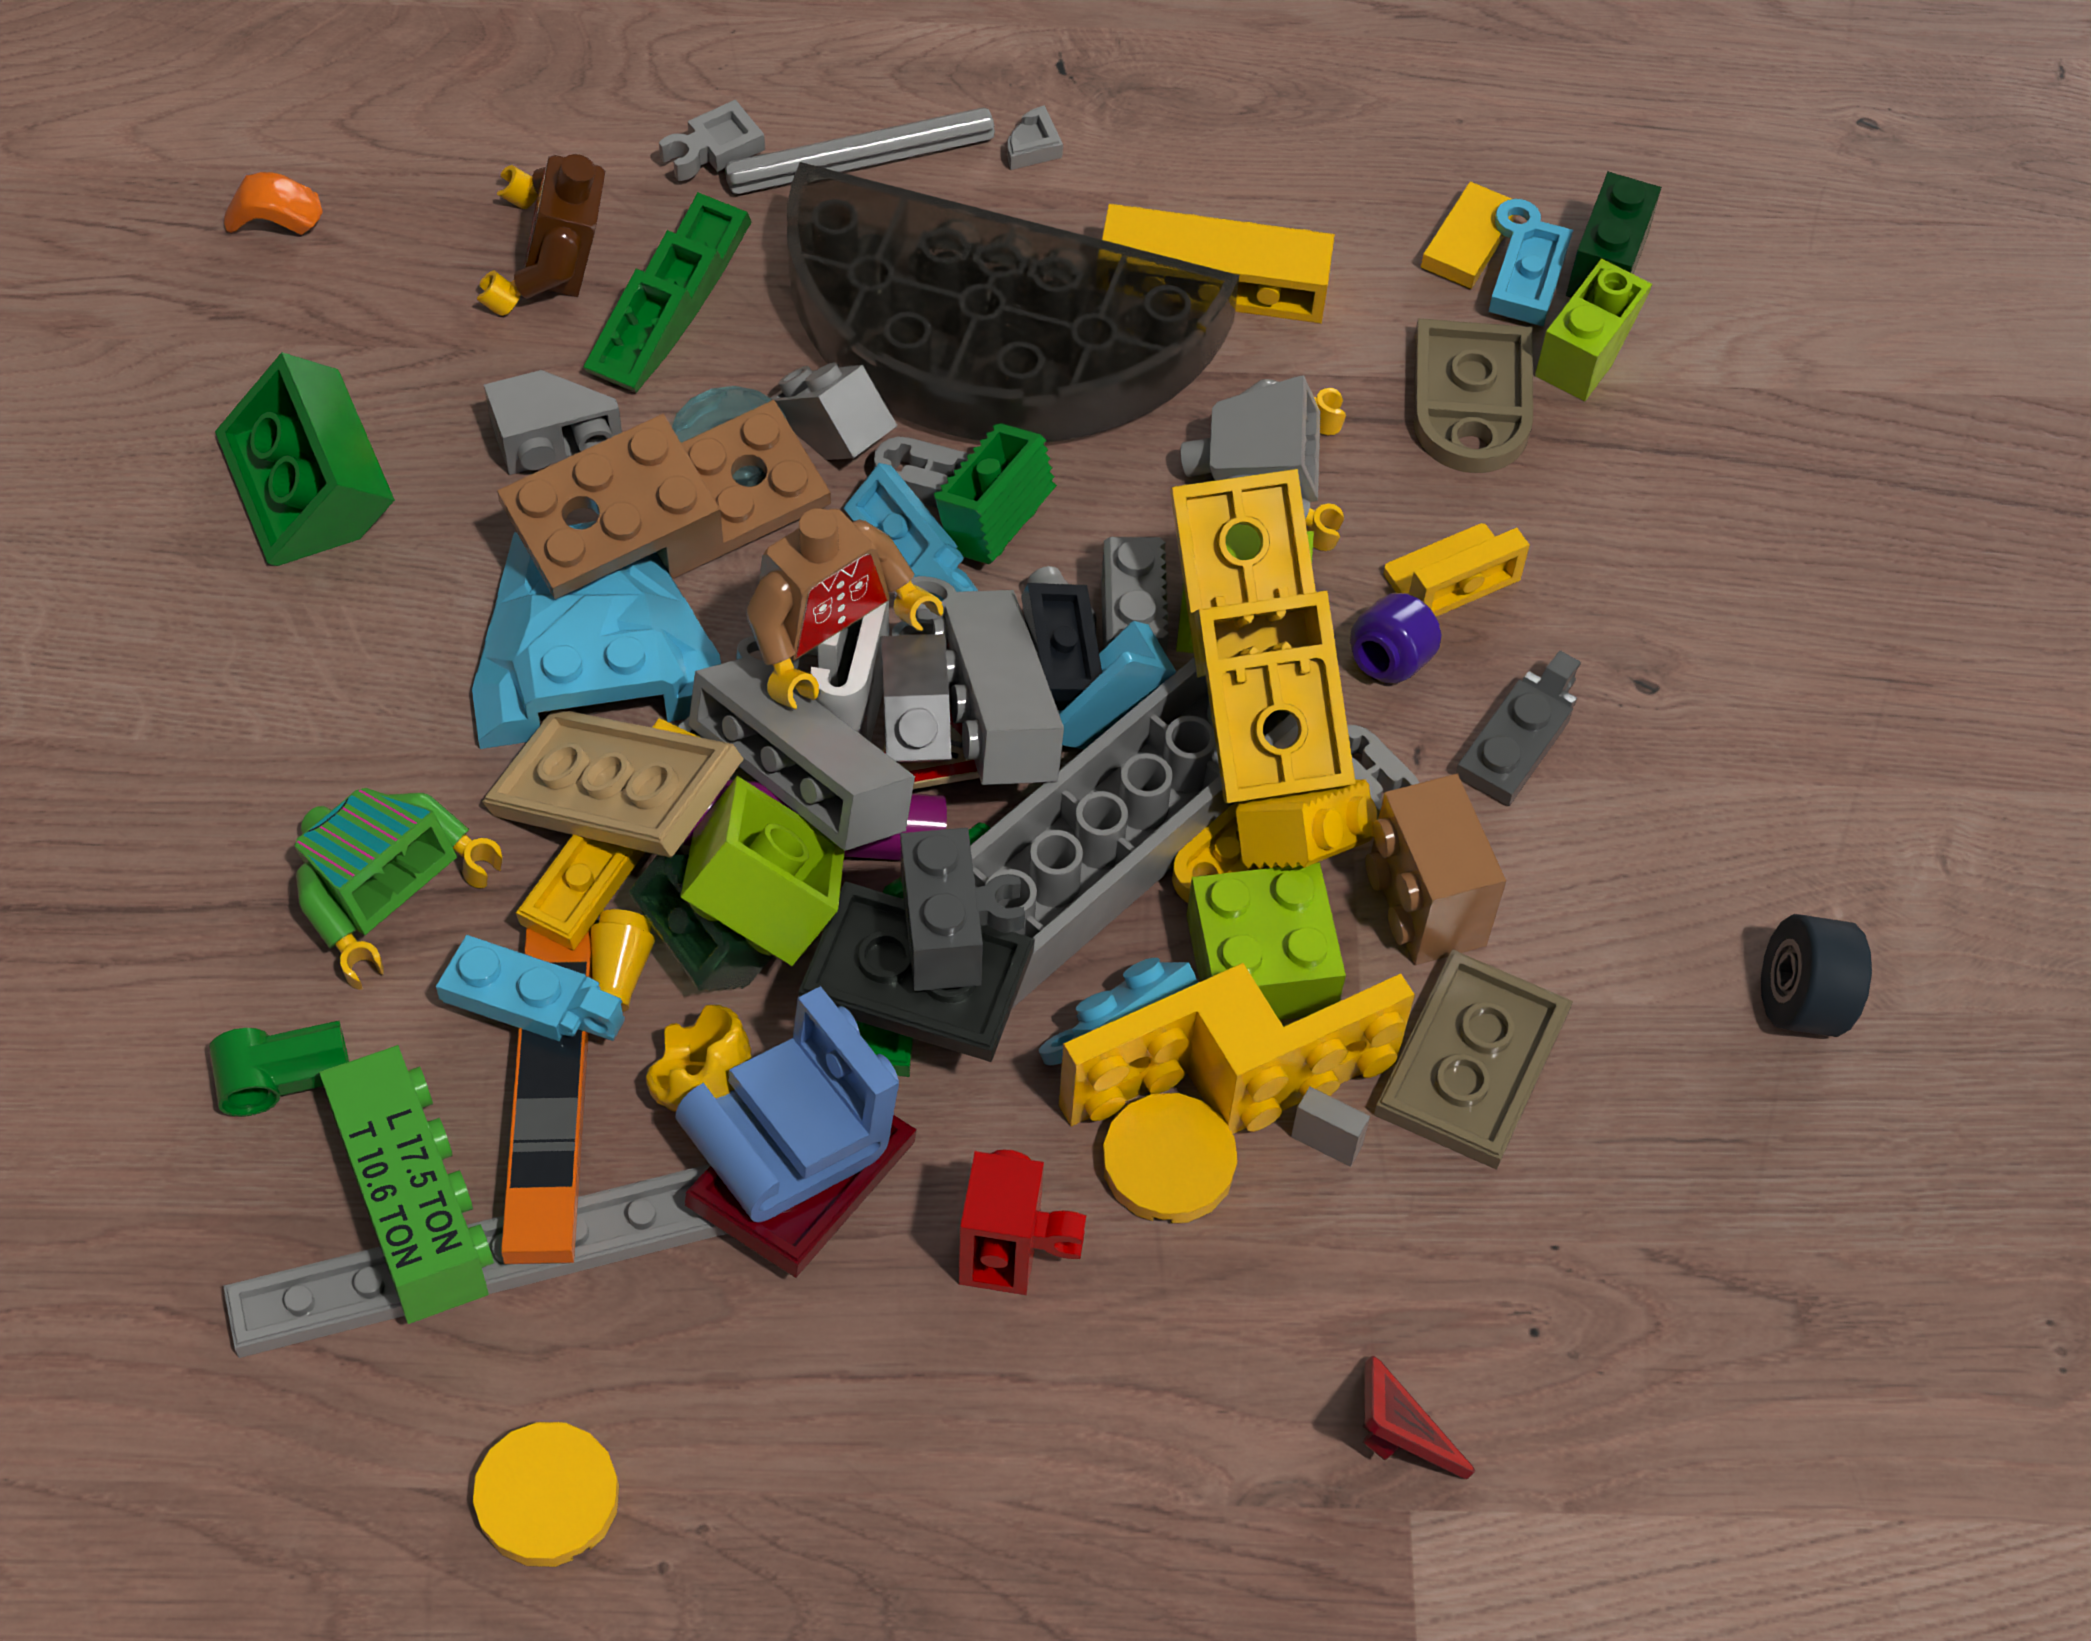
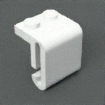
(853, 672)

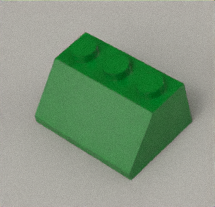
(303, 461)

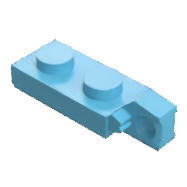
(898, 512)
(527, 992)

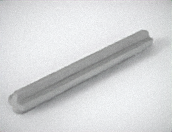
(862, 149)

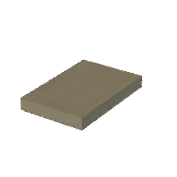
(1473, 1059)

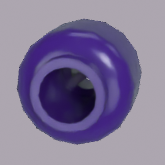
(1395, 638)

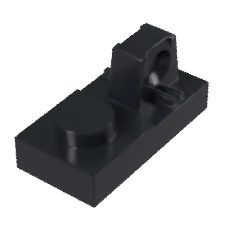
(1063, 637)

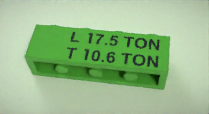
(405, 1184)

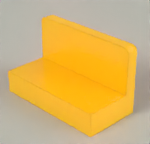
(1460, 567)

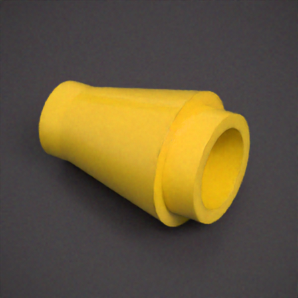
(620, 952)

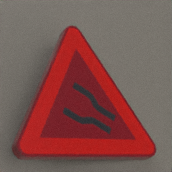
(1401, 1422)

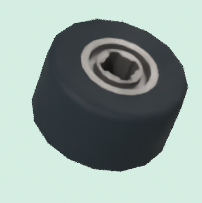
(1816, 975)

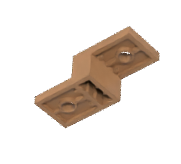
(663, 497)

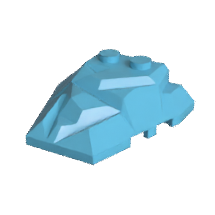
(590, 647)

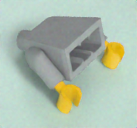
(1270, 431)

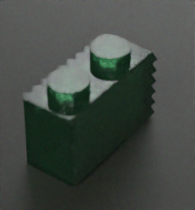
(704, 948)

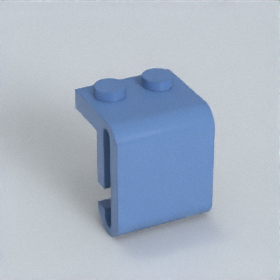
(796, 1112)

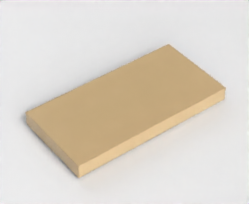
(613, 781)

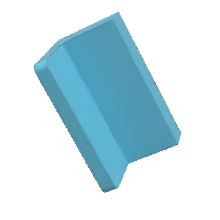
(1130, 672)

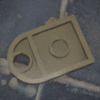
(1476, 385)

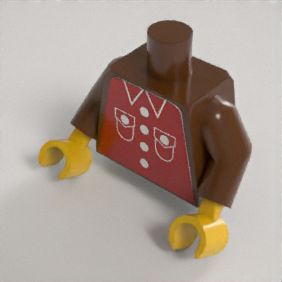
(560, 232)

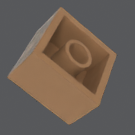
(1435, 869)

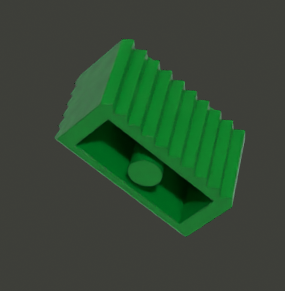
(995, 492)

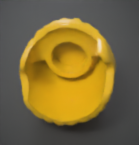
(699, 1056)

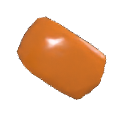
(273, 199)

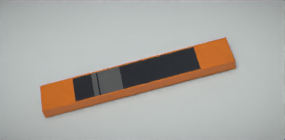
(546, 1130)

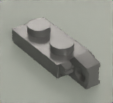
(1521, 731)

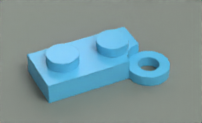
(1530, 264)
(1143, 985)

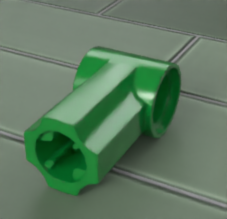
(259, 1068)

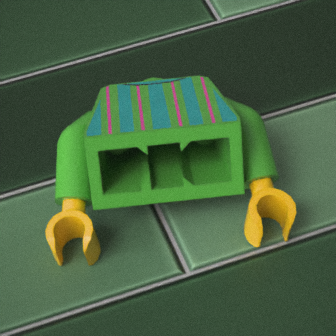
(372, 859)

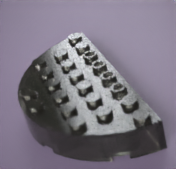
(994, 314)

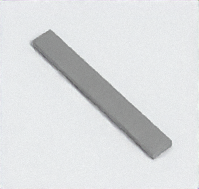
(360, 1291)

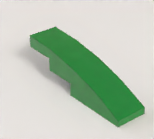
(668, 294)

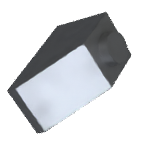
(916, 698)

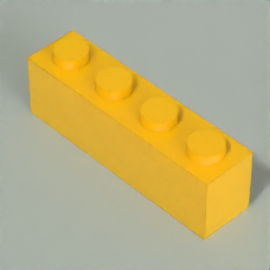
(1279, 267)

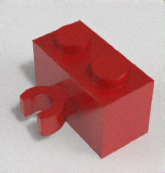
(1006, 1223)

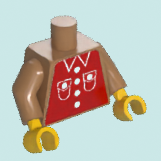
(821, 584)

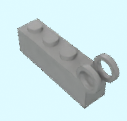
(994, 684)
(802, 753)

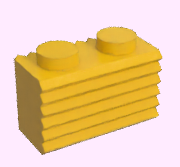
(1305, 825)

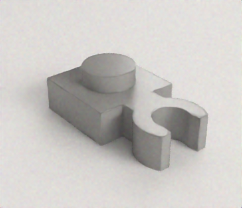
(715, 138)

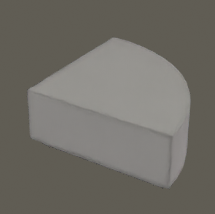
(1034, 140)

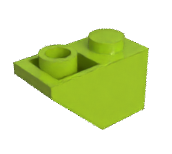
(1591, 329)

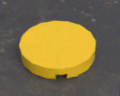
(1169, 1157)
(546, 1494)

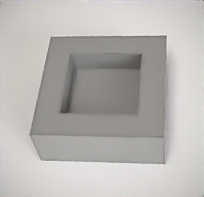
(1330, 1126)

